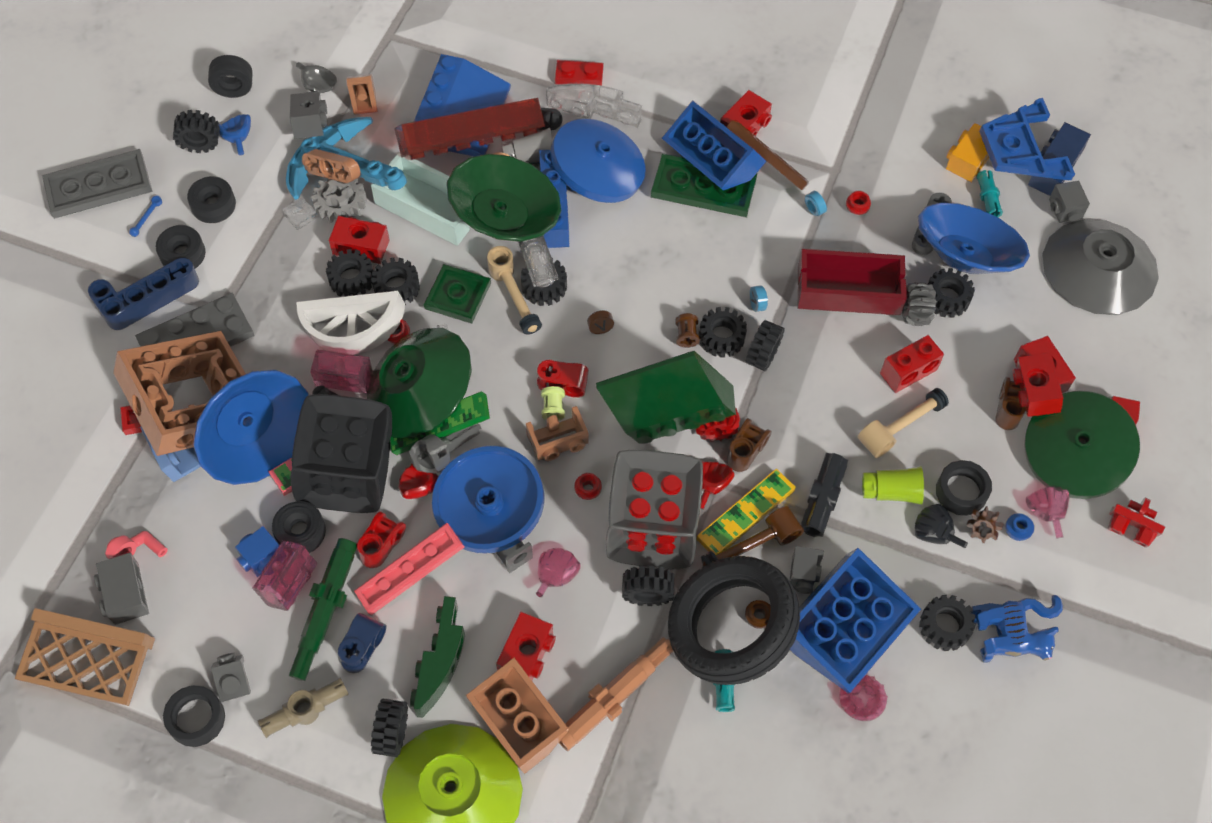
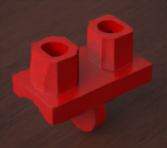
(1147, 528)

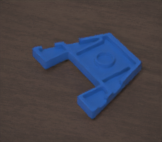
(1015, 148)

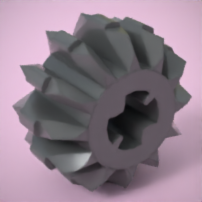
(919, 305)

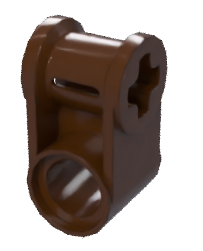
(1009, 403)
(748, 441)

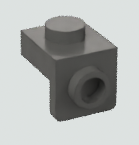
(230, 677)

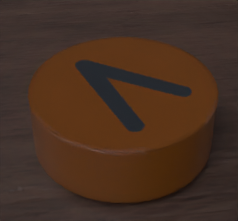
(600, 322)

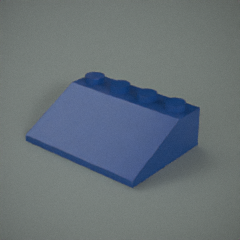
(460, 88)
(851, 620)

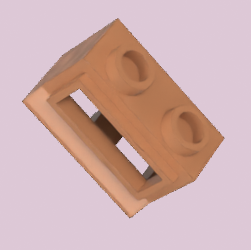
(554, 428)

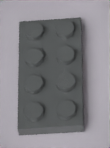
(96, 183)
(218, 315)

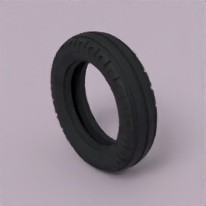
(758, 656)

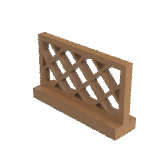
(90, 631)

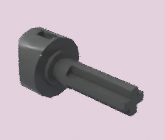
(438, 450)

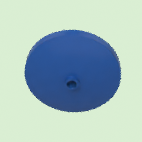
(597, 160)
(489, 498)

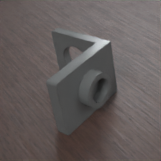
(515, 556)

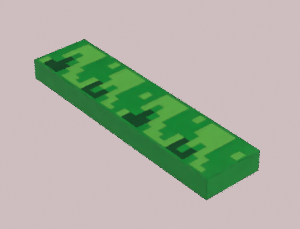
(468, 413)

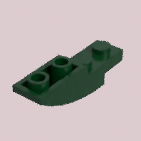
(438, 667)

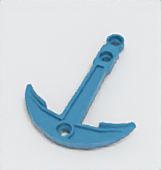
(371, 171)

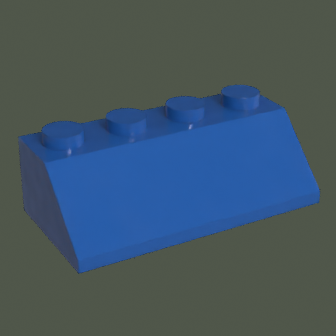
(713, 148)

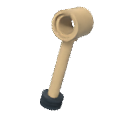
(530, 322)
(880, 438)

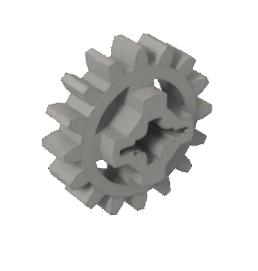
(338, 199)

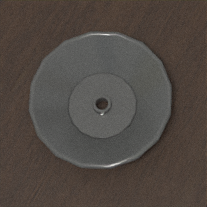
(1100, 267)

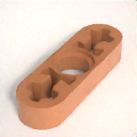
(338, 162)

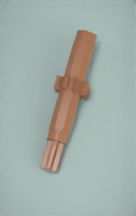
(607, 700)

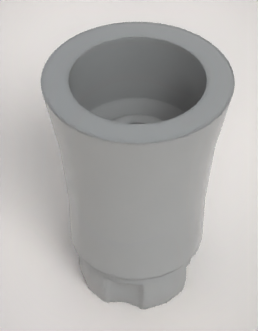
(528, 147)

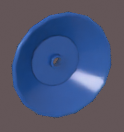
(972, 239)
(249, 426)

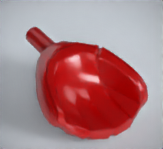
(715, 479)
(416, 483)

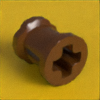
(683, 334)

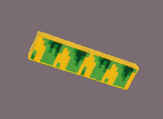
(746, 513)

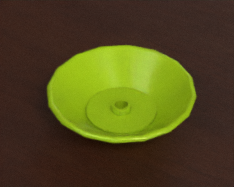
(464, 755)

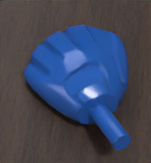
(236, 130)

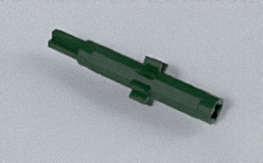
(326, 598)

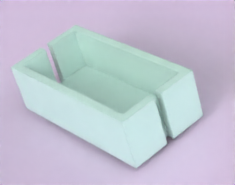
(422, 200)

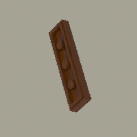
(768, 154)

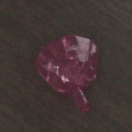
(1050, 505)
(556, 569)

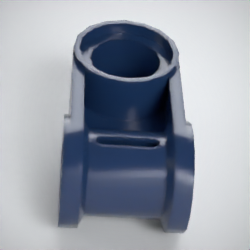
(362, 638)

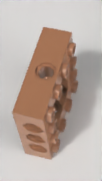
(147, 368)

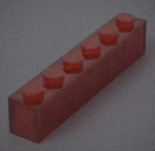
(469, 127)

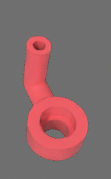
(123, 545)

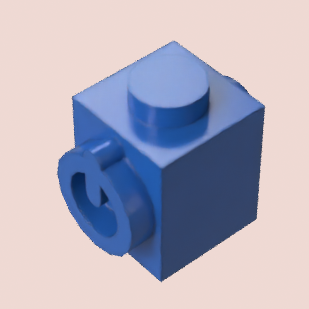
(256, 550)

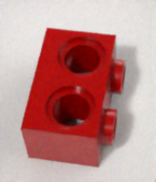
(911, 363)

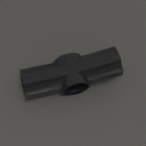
(824, 494)

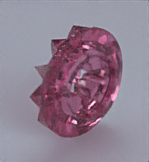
(874, 707)

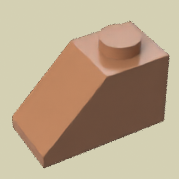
(362, 94)

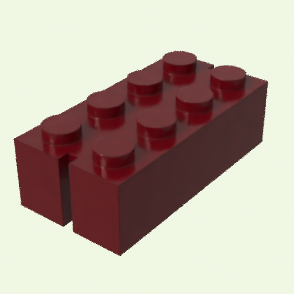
(851, 282)

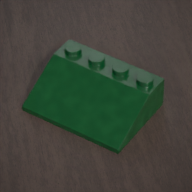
(668, 397)

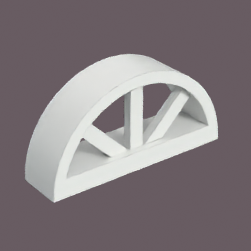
(339, 309)

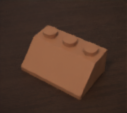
(518, 715)

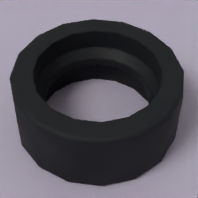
(972, 471)
(180, 699)

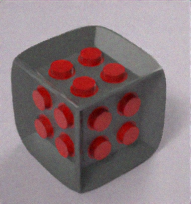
(654, 509)

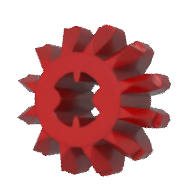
(720, 429)

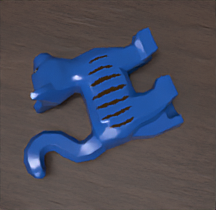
(1012, 628)

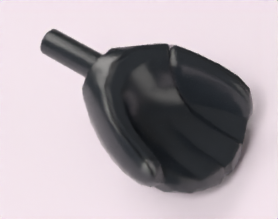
(936, 526)

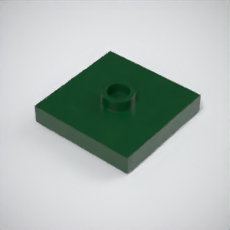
(457, 293)

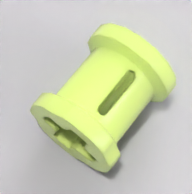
(553, 402)

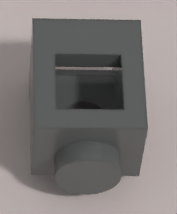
(805, 568)

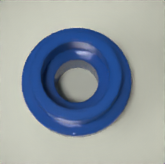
(1017, 533)

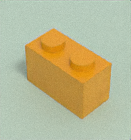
(969, 155)

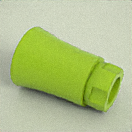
(894, 485)

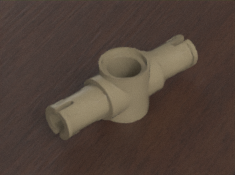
(288, 714)

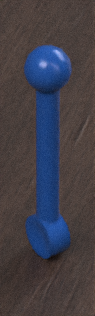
(156, 201)

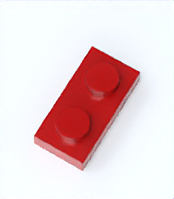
(579, 72)

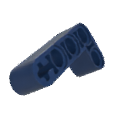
(144, 296)

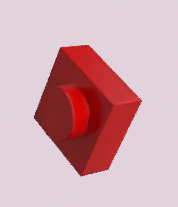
(130, 423)

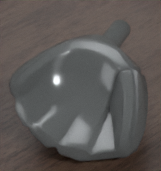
(316, 78)

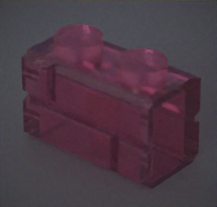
(341, 371)
(285, 575)

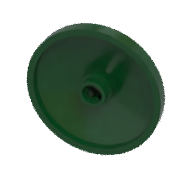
(1080, 468)

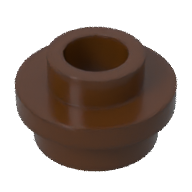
(757, 606)

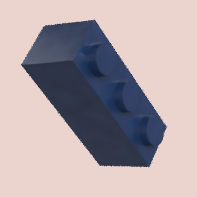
(1064, 142)

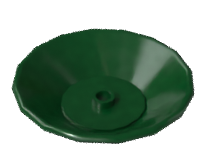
(503, 197)
(422, 380)

